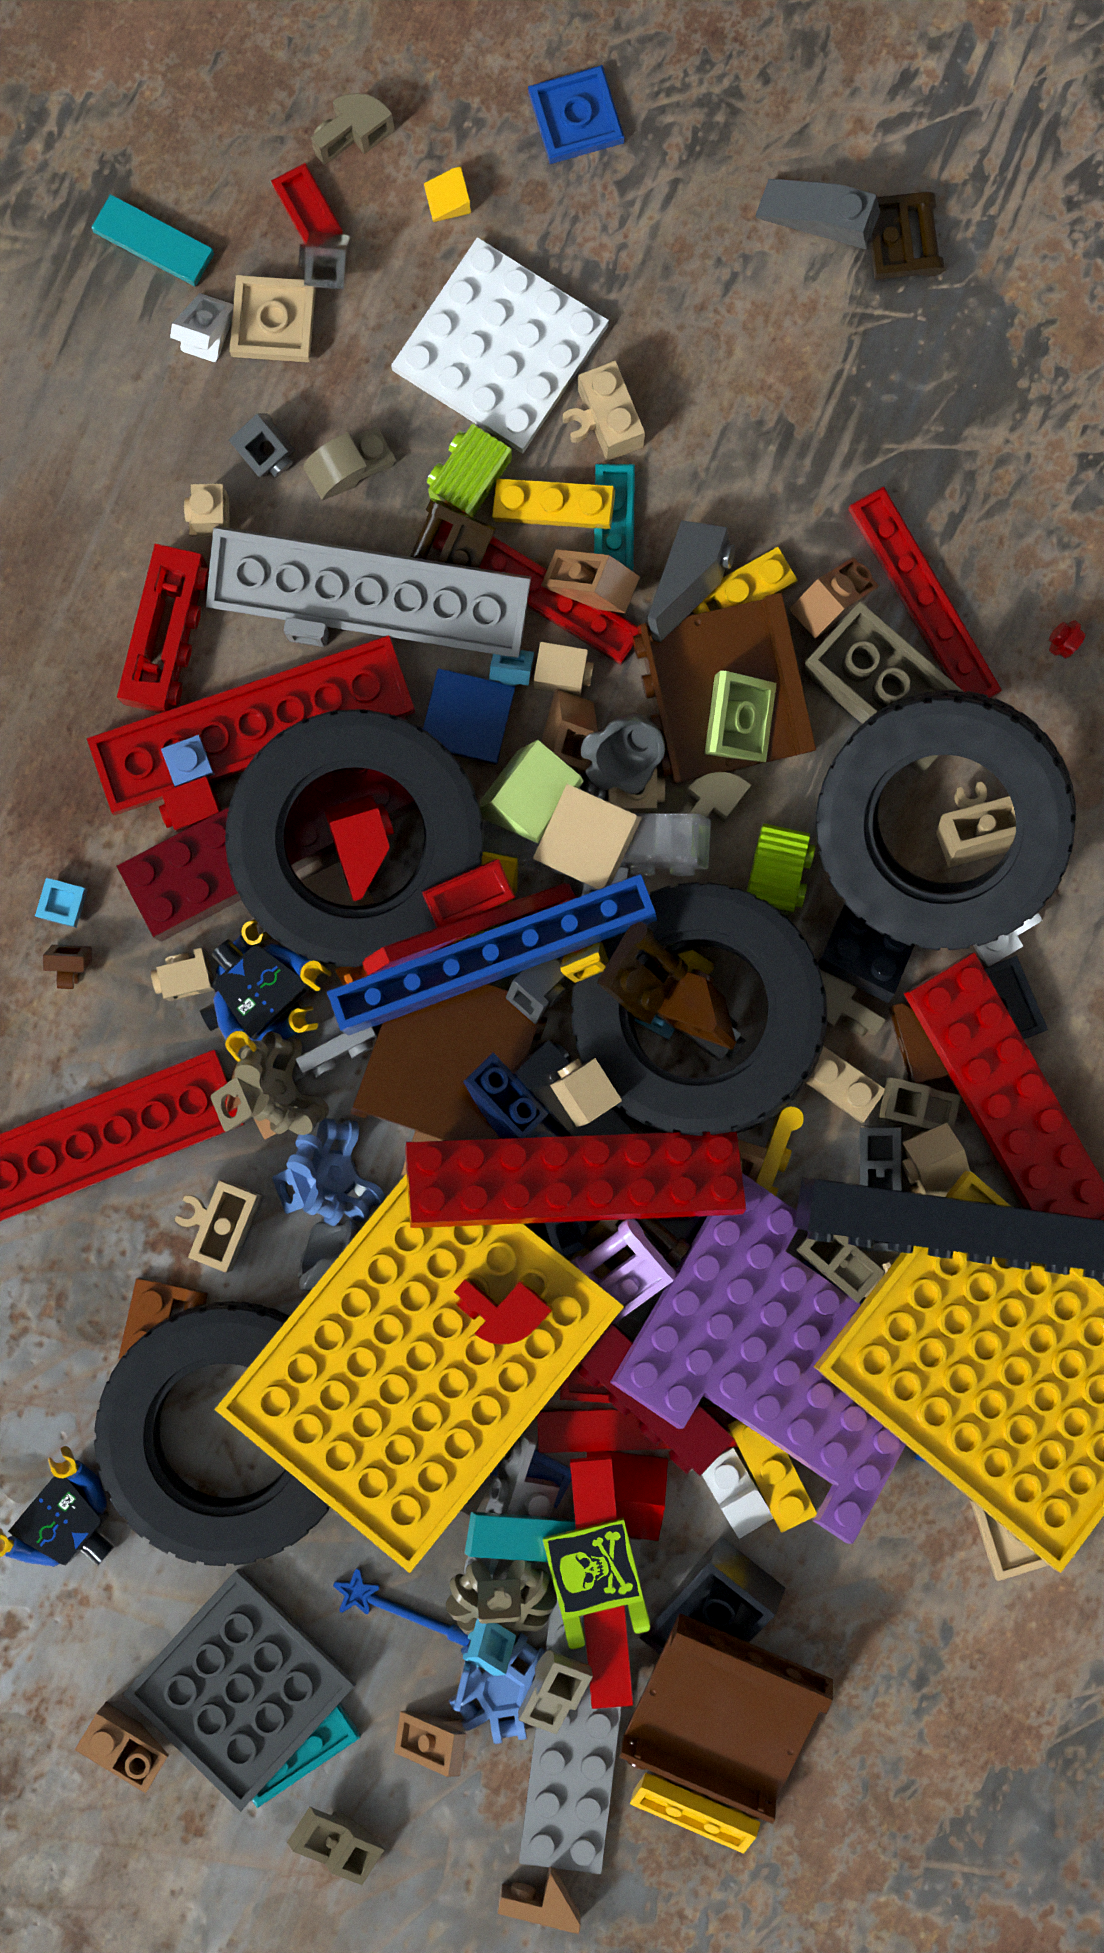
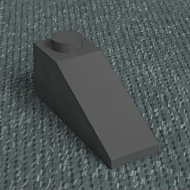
(821, 210)
(690, 575)
(881, 1162)

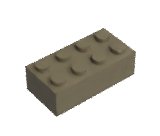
(870, 667)

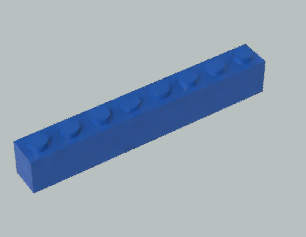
(491, 955)

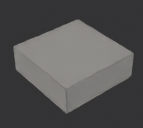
(306, 632)

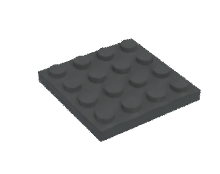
(239, 1689)

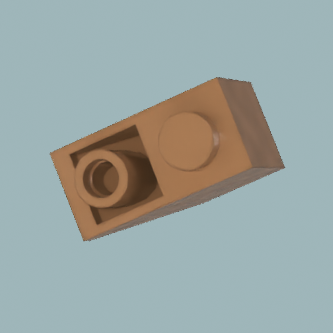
(833, 596)
(567, 726)
(122, 1747)

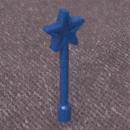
(361, 1595)

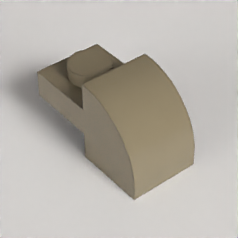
(358, 120)
(347, 460)
(716, 794)
(839, 1003)
(918, 1105)
(842, 1265)
(555, 1691)
(338, 1843)

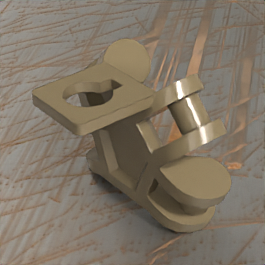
(270, 1090)
(501, 1599)

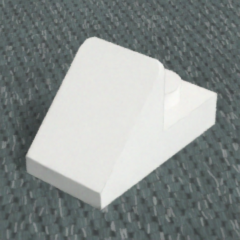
(203, 327)
(736, 1493)

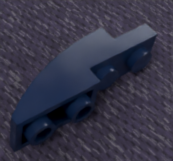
(507, 1102)

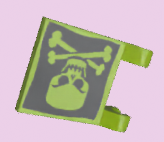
(595, 1573)

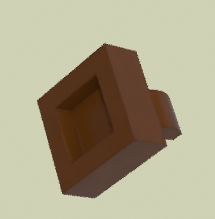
(68, 962)

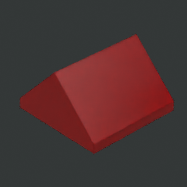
(639, 1491)

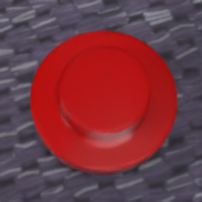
(1066, 639)

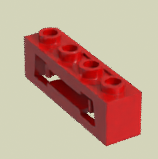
(176, 653)

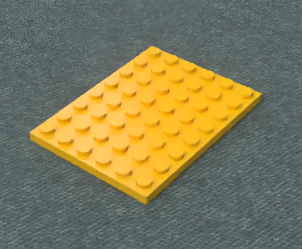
(989, 1383)
(388, 1391)

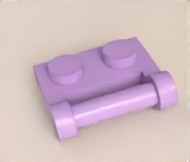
(635, 1278)

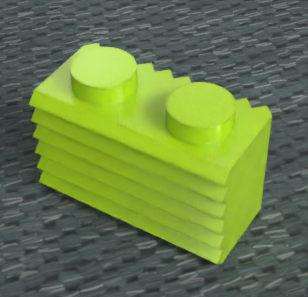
(470, 470)
(779, 867)

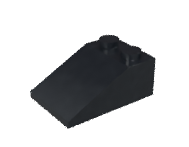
(722, 1592)

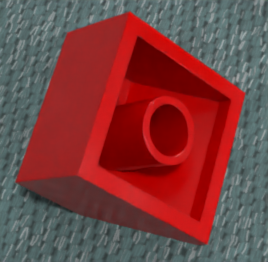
(360, 840)

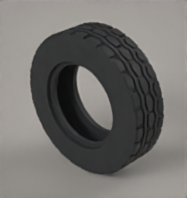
(284, 768)
(931, 911)
(777, 1067)
(132, 1454)

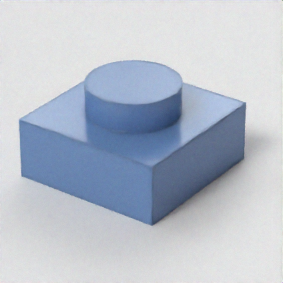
(187, 761)

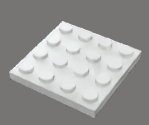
(500, 345)

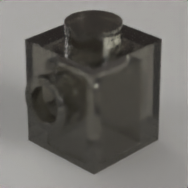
(325, 260)

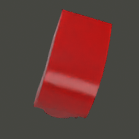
(504, 1323)

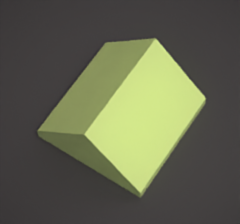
(740, 717)
(528, 791)

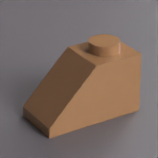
(591, 579)

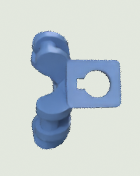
(326, 1180)
(497, 1695)

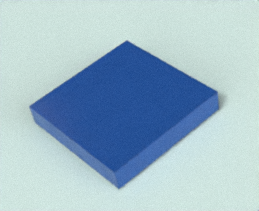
(576, 114)
(469, 715)

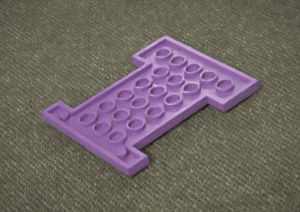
(745, 1334)

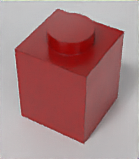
(189, 804)

